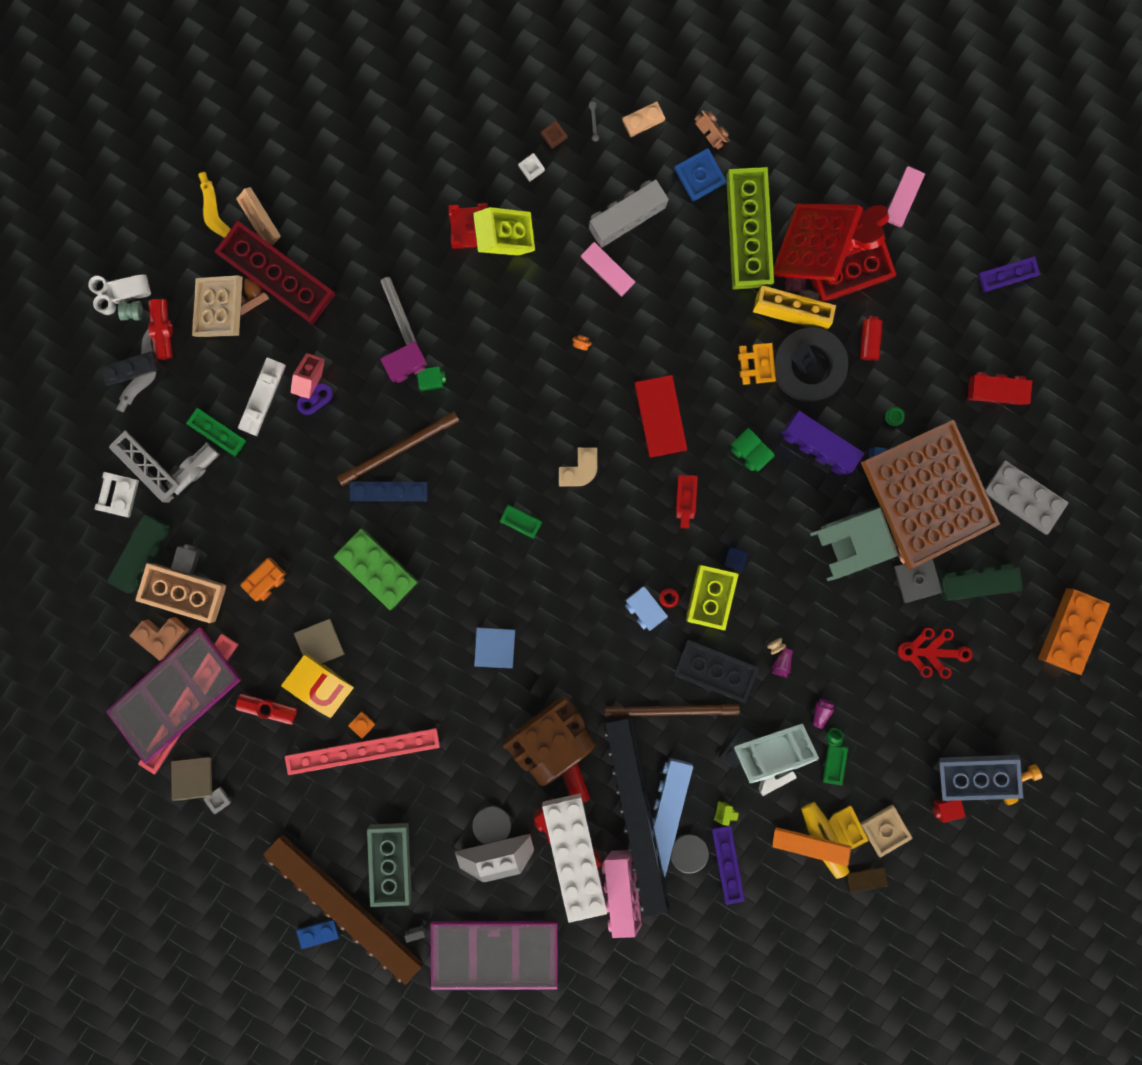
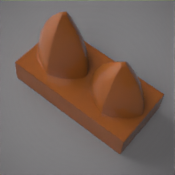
(254, 294)

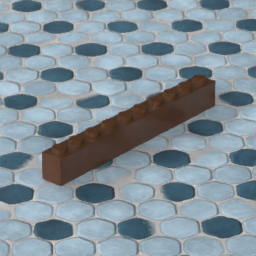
(343, 909)

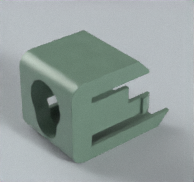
(858, 541)

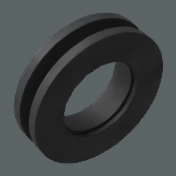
(837, 364)

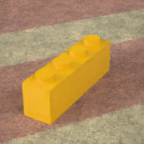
(794, 308)

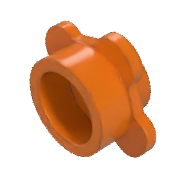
(581, 342)

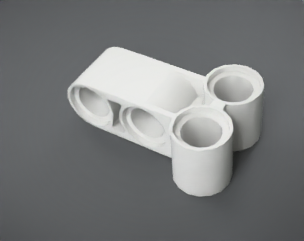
(118, 290)

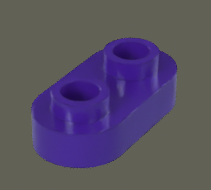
(315, 399)

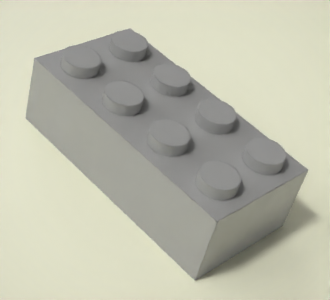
(628, 213)

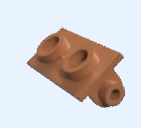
(717, 134)

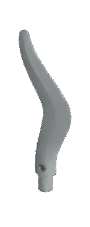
(138, 383)

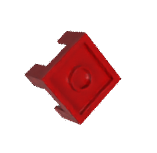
(463, 225)

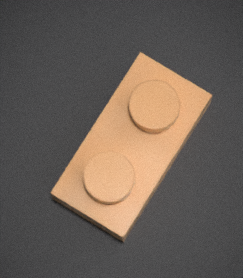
(643, 119)

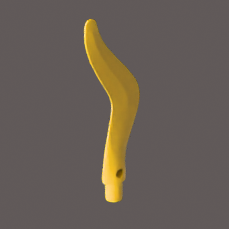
(210, 207)

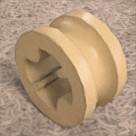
(776, 646)

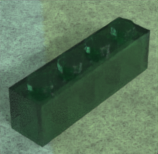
(138, 553)
(980, 583)

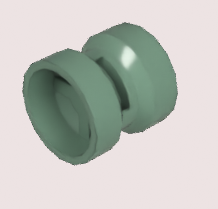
(130, 310)

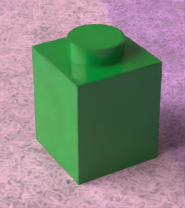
(431, 378)

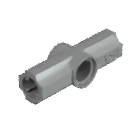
(194, 467)

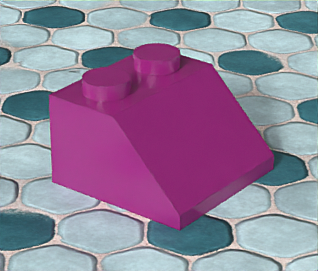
(404, 362)

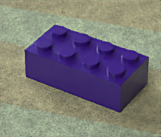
(822, 443)

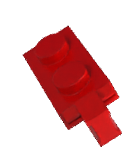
(686, 498)

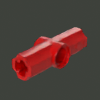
(160, 328)
(254, 706)

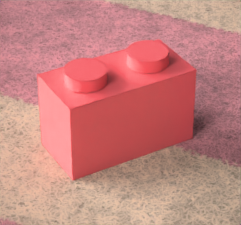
(307, 375)

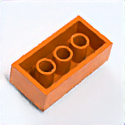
(1074, 631)

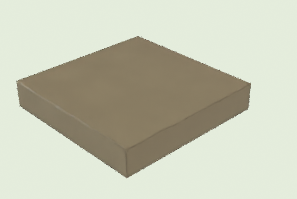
(320, 642)
(191, 778)

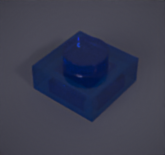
(735, 559)

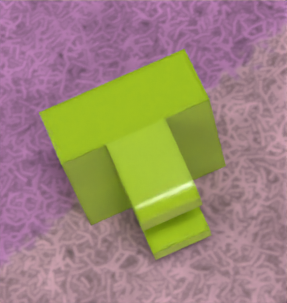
(725, 813)

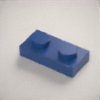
(318, 933)

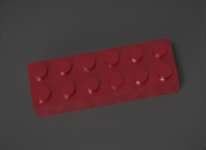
(275, 272)

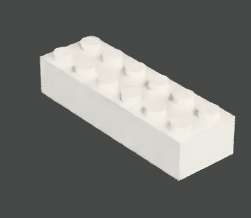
(574, 858)

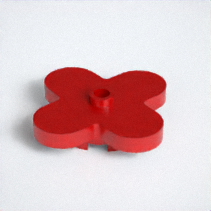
(868, 230)

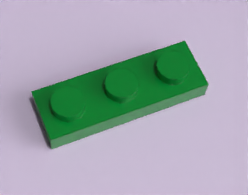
(216, 432)

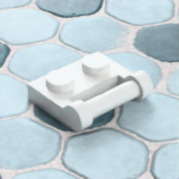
(123, 495)

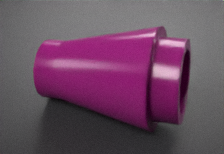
(783, 663)
(822, 712)

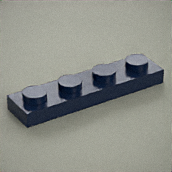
(388, 491)

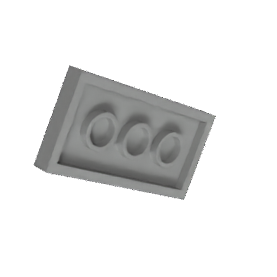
(1025, 497)

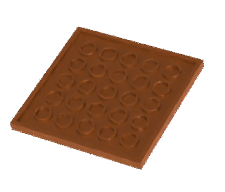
(930, 494)

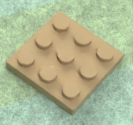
(217, 306)

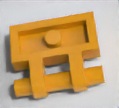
(763, 363)

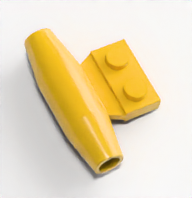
(840, 828)

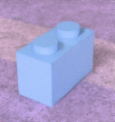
(646, 608)

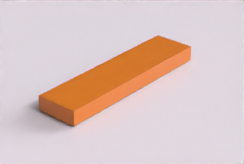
(812, 846)

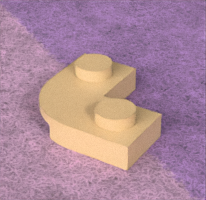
(584, 472)

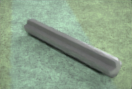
(398, 310)

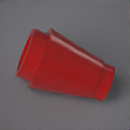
(674, 598)

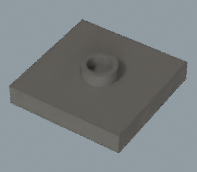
(917, 582)

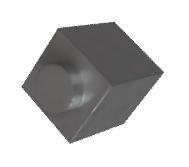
(186, 559)

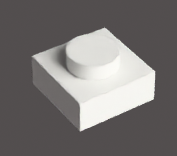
(531, 167)

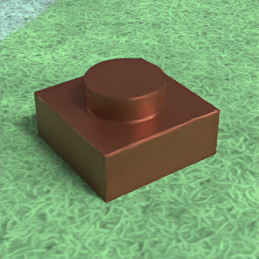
(554, 134)

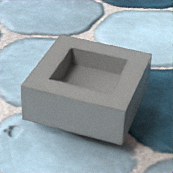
(218, 800)

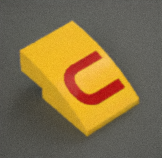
(317, 686)

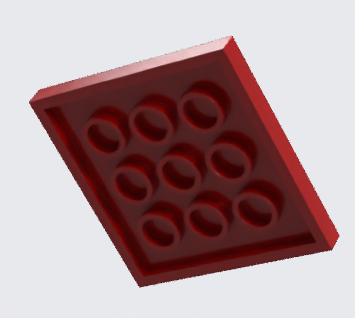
(817, 241)

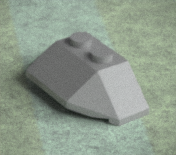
(496, 858)

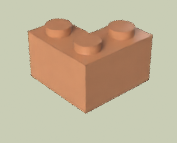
(160, 641)

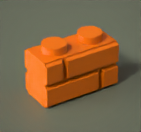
(263, 580)

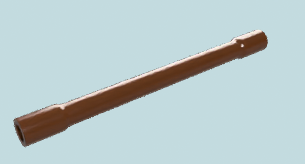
(353, 473)
(620, 711)

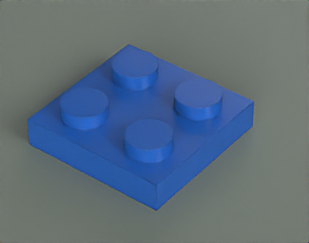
(700, 174)

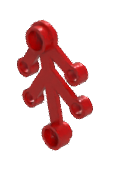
(932, 652)

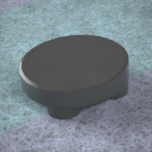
(491, 824)
(689, 853)

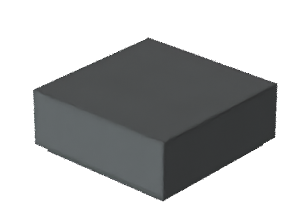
(415, 933)

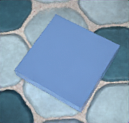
(494, 647)

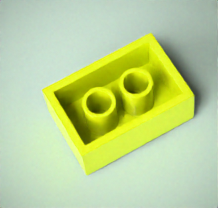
(504, 231)
(711, 597)

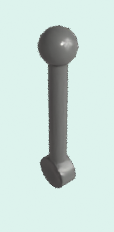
(592, 106)

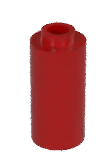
(871, 338)
(575, 783)

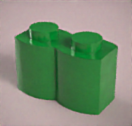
(752, 450)

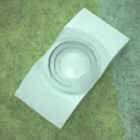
(776, 753)

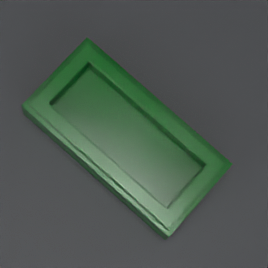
(520, 521)
(835, 764)

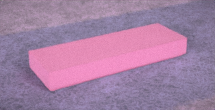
(904, 196)
(608, 269)

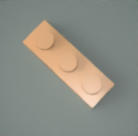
(258, 216)

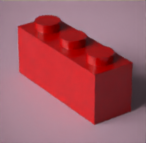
(999, 389)

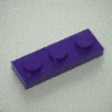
(1009, 274)

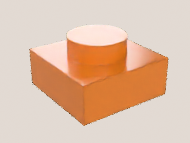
(362, 724)

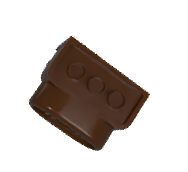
(551, 741)

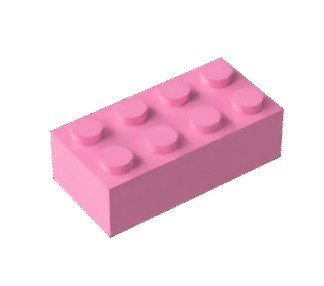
(622, 894)

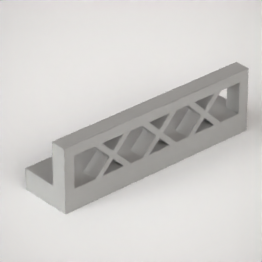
(141, 470)

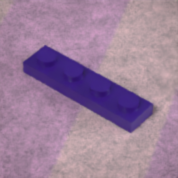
(727, 864)

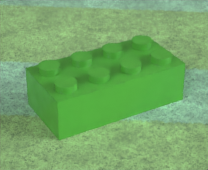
(376, 569)

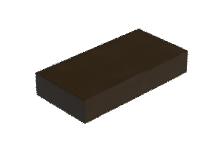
(867, 879)

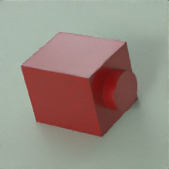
(948, 810)

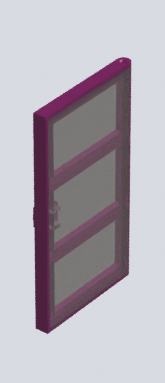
(173, 695)
(494, 955)

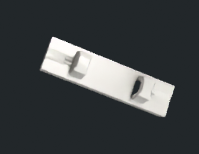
(261, 396)

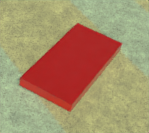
(660, 416)

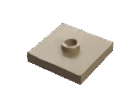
(886, 830)

